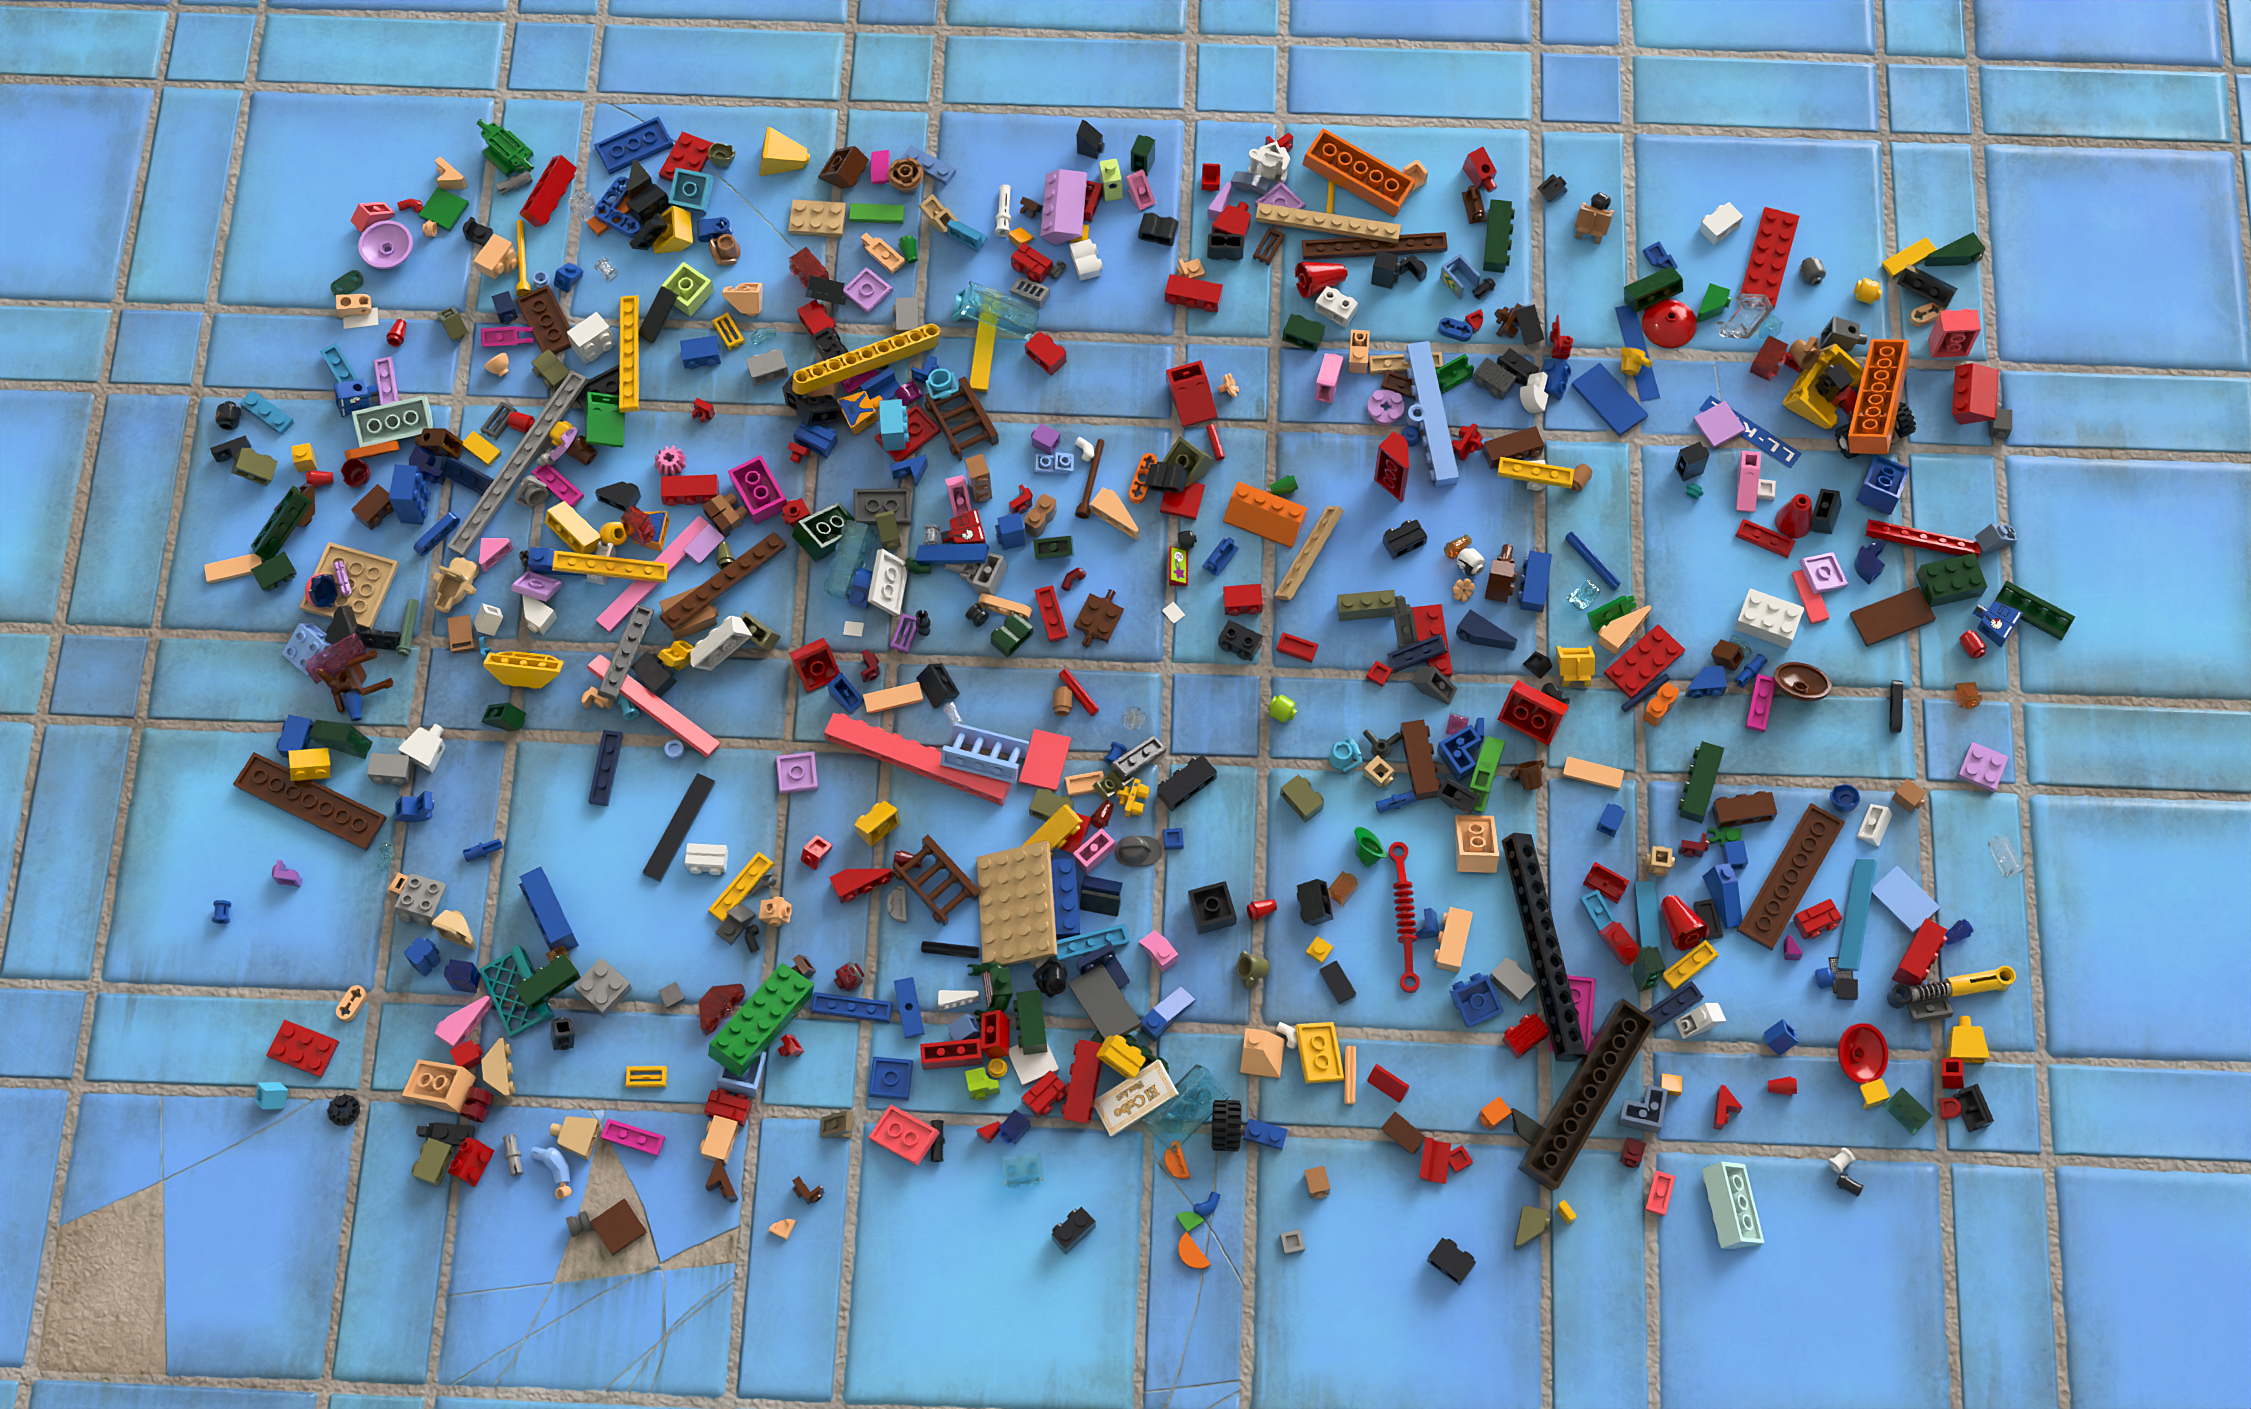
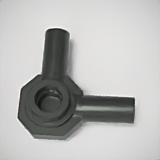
(1380, 746)

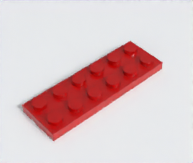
(1770, 254)

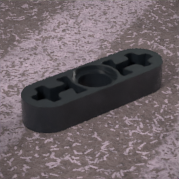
(1896, 706)

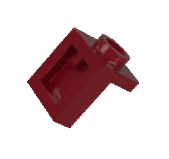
(1632, 1153)

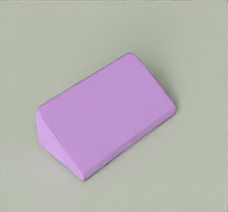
(703, 544)

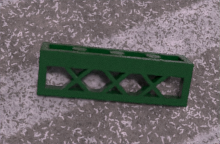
(281, 524)
(2034, 612)

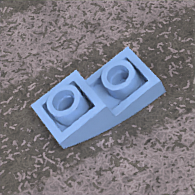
(1058, 464)

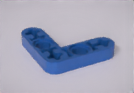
(612, 212)

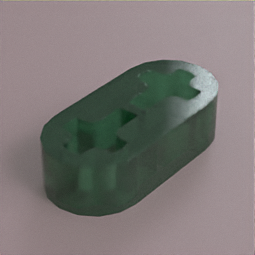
(347, 284)

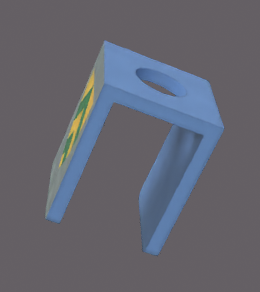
(1465, 268)

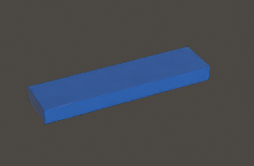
(952, 553)
(851, 1007)

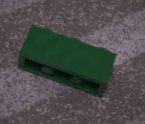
(1653, 289)
(547, 982)
(1030, 1022)

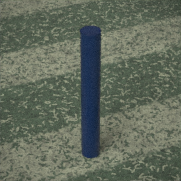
(1644, 693)

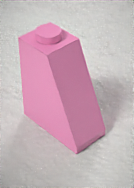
(1328, 378)

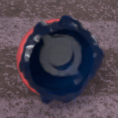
(321, 590)

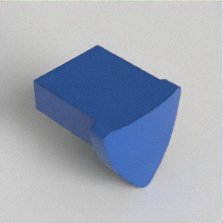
(1431, 925)

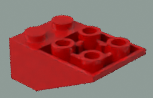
(1191, 393)

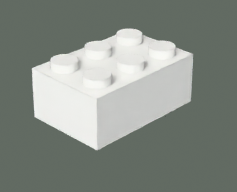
(1769, 618)

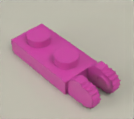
(504, 336)

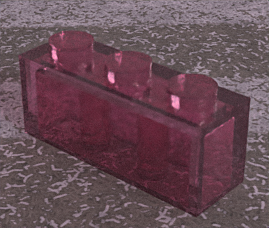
(335, 657)

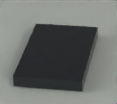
(603, 383)

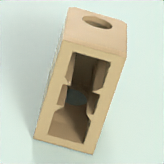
(577, 1135)

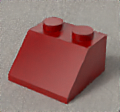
(814, 664)

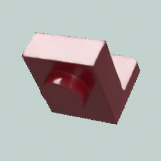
(872, 663)
(1692, 849)

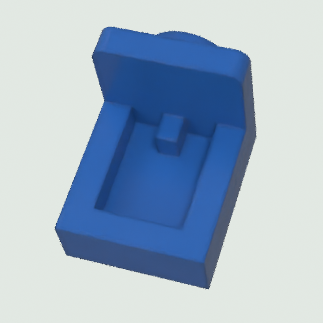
(566, 276)
(922, 375)

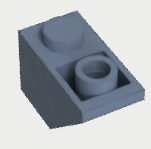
(1996, 537)

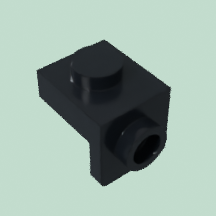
(1415, 266)

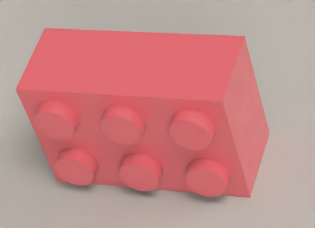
(1954, 333)

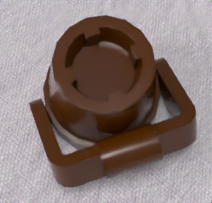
(582, 451)
(1529, 774)

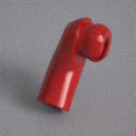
(408, 203)

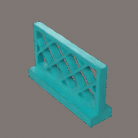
(525, 971)

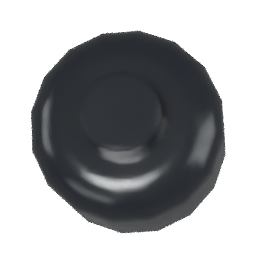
(1600, 201)
(1186, 540)

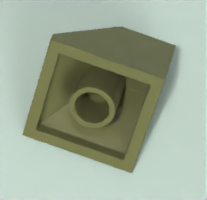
(1191, 457)

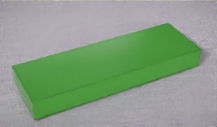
(876, 213)

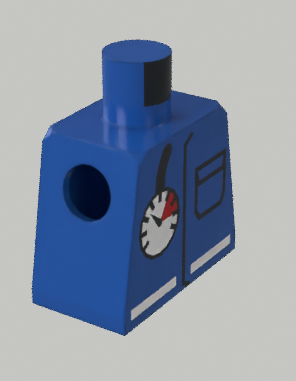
(353, 396)
(1997, 621)

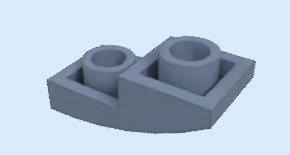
(1246, 180)

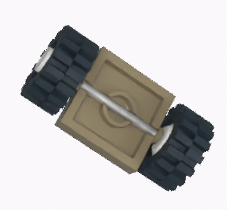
(1903, 427)

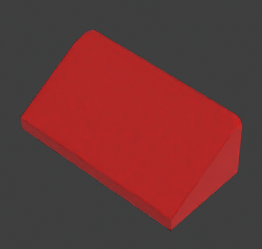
(1388, 1083)

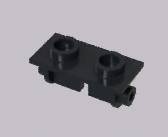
(376, 639)

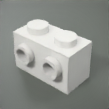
(1336, 306)

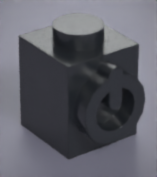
(562, 1033)

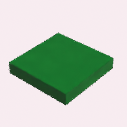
(443, 209)

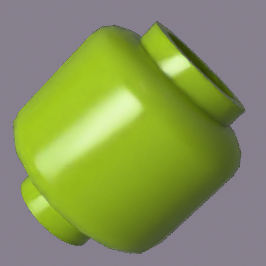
(1282, 708)

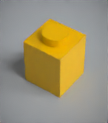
(304, 457)

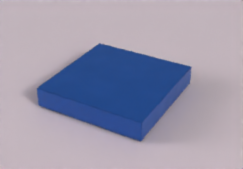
(891, 1078)

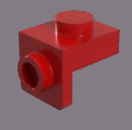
(1285, 141)
(1210, 177)
(1023, 502)

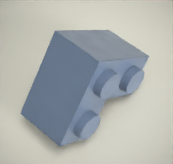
(1645, 1115)

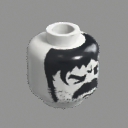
(1470, 562)

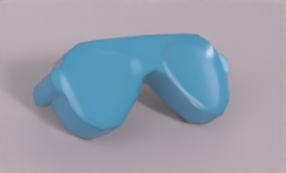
(482, 647)

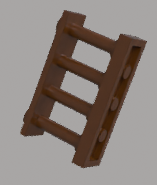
(980, 418)
(942, 862)

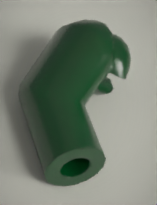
(916, 569)

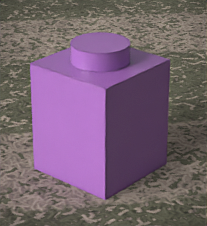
(1045, 439)

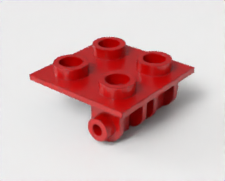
(1562, 344)

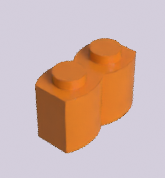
(1660, 704)

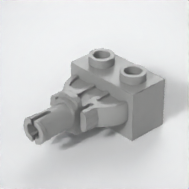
(982, 576)

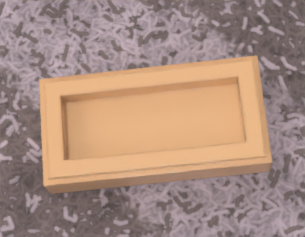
(1082, 783)

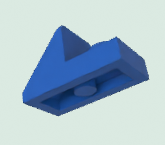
(913, 466)

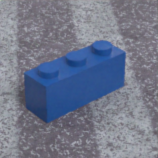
(1535, 581)

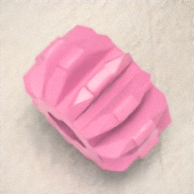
(675, 456)

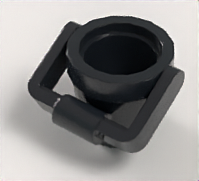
(1053, 977)

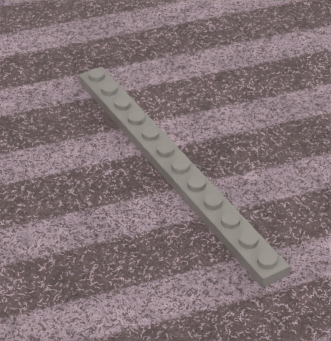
(517, 464)

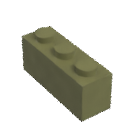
(1365, 605)

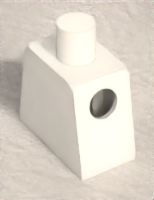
(424, 747)

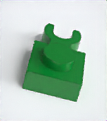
(1727, 834)

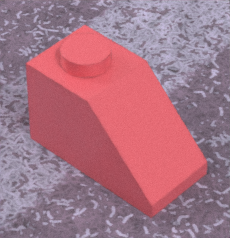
(371, 213)

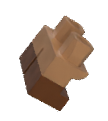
(722, 515)

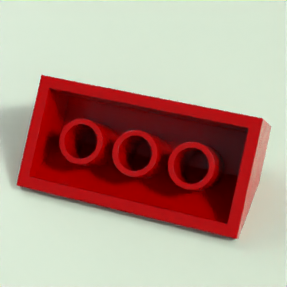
(1393, 465)

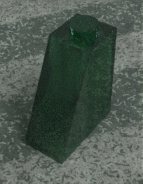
(340, 738)

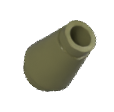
(724, 555)

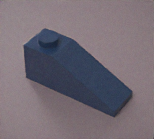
(1482, 632)

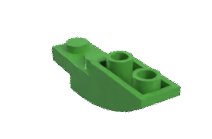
(1486, 771)

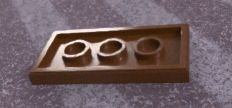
(546, 319)
(1892, 616)

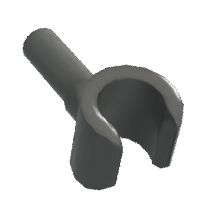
(764, 882)

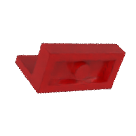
(1435, 1161)

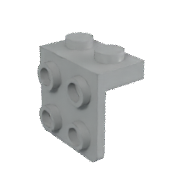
(419, 900)

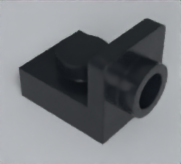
(1552, 187)
(476, 232)

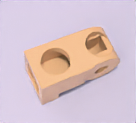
(353, 304)

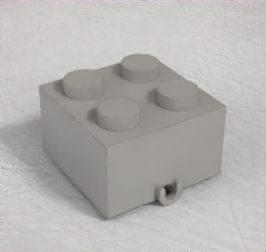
(602, 987)

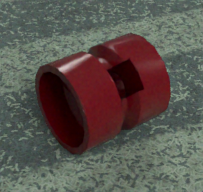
(476, 1105)

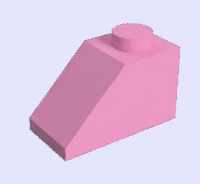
(958, 495)
(1159, 950)

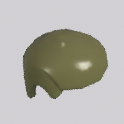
(721, 154)

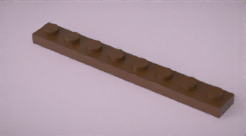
(1367, 247)
(722, 581)

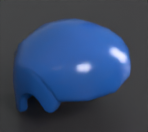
(1844, 798)

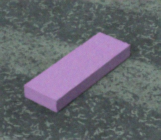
(386, 380)

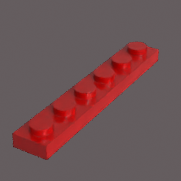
(1921, 538)

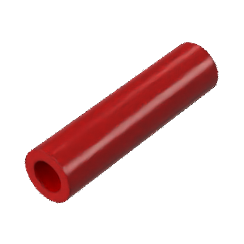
(1215, 442)

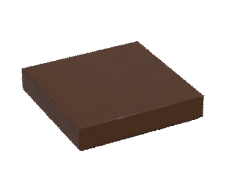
(618, 1227)

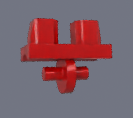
(1470, 442)

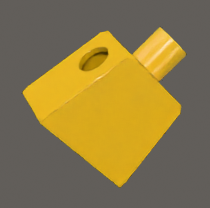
(1967, 1042)

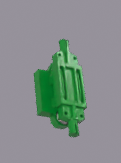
(505, 149)

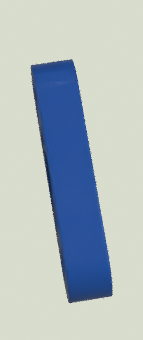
(436, 534)

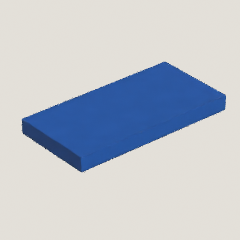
(634, 144)
(1609, 399)

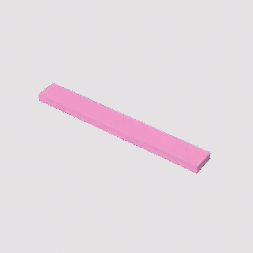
(641, 589)

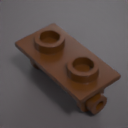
(1474, 205)

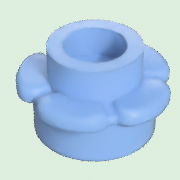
(539, 276)

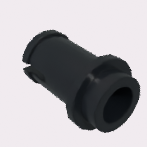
(1484, 288)
(1849, 1184)

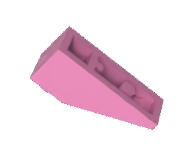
(460, 1025)

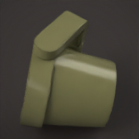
(1251, 968)

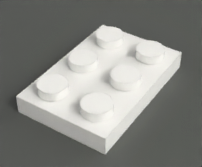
(888, 582)

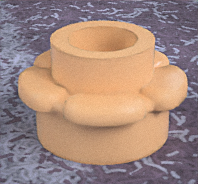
(429, 228)

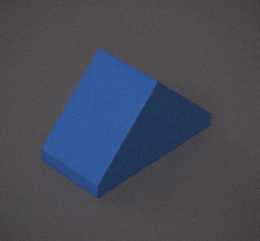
(844, 693)

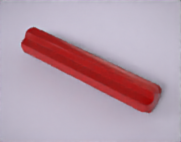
(1078, 692)

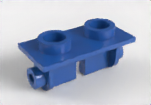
(1220, 556)

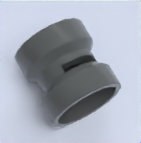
(578, 1223)

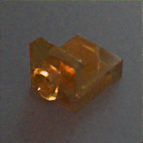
(1968, 695)

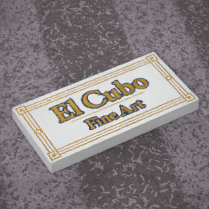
(1135, 1098)

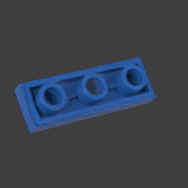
(907, 997)

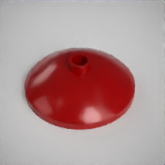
(1666, 331)
(1870, 1053)

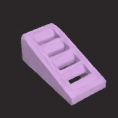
(1219, 202)

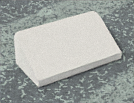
(1874, 824)

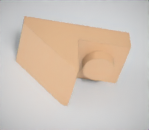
(449, 176)

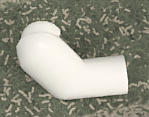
(1088, 449)
(1290, 1033)

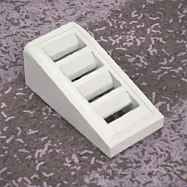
(950, 999)

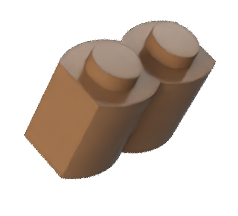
(1038, 517)

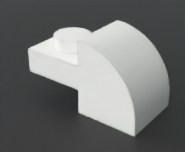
(1533, 395)

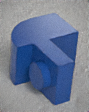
(414, 809)

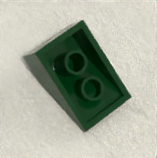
(821, 531)

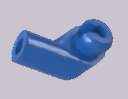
(1207, 1207)

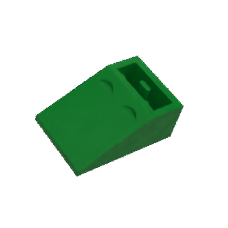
(603, 420)

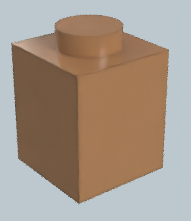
(1909, 795)
(1317, 1182)

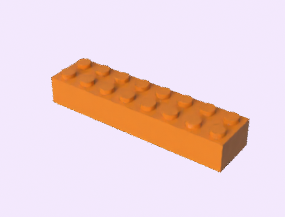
(1879, 396)

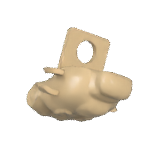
(454, 583)

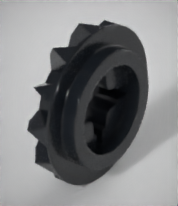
(344, 1118)

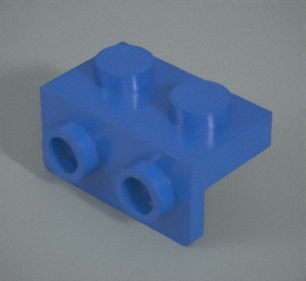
(1558, 375)

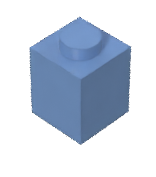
(964, 1028)

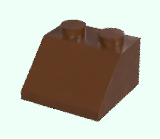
(844, 167)

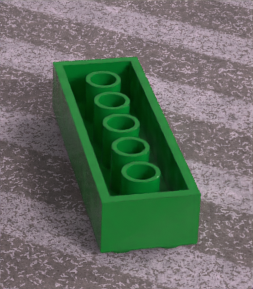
(760, 1020)

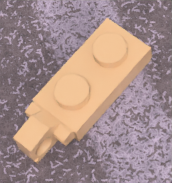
(882, 253)

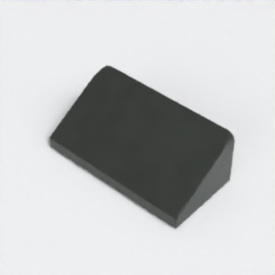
(1100, 903)

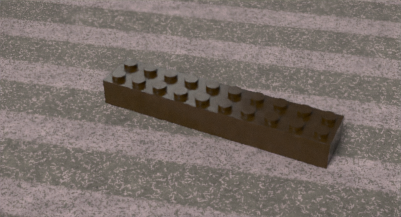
(1586, 1095)

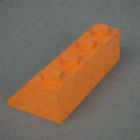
(1265, 514)

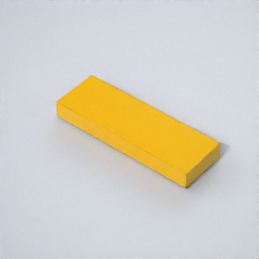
(1912, 255)
(1689, 965)

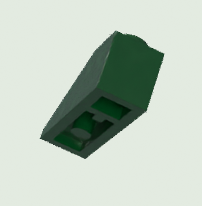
(1960, 252)

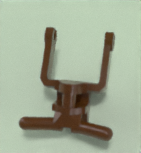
(352, 678)

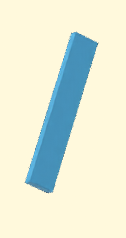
(1857, 915)

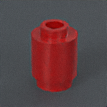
(520, 422)
(1972, 644)

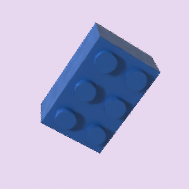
(409, 494)

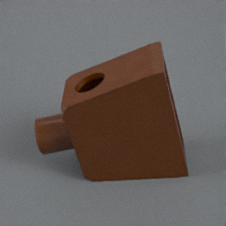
(434, 440)

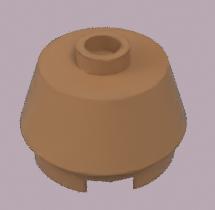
(905, 175)

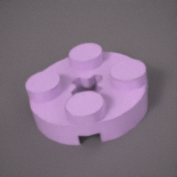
(1382, 398)

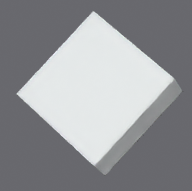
(1766, 489)

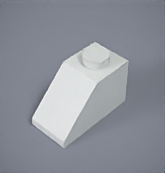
(538, 615)

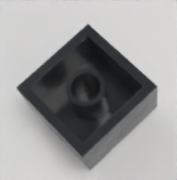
(1212, 907)

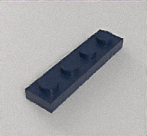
(605, 768)

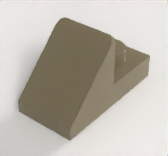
(837, 1125)

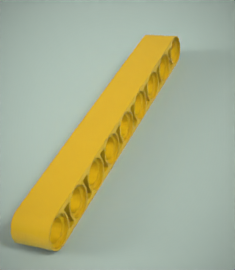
(865, 359)

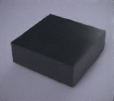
(1847, 989)

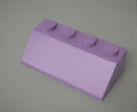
(1063, 206)

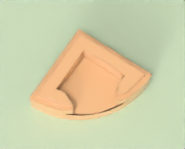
(783, 1228)

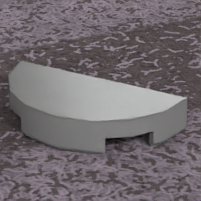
(897, 904)

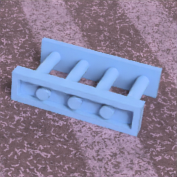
(982, 764)

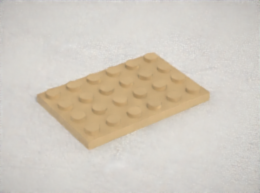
(1017, 904)

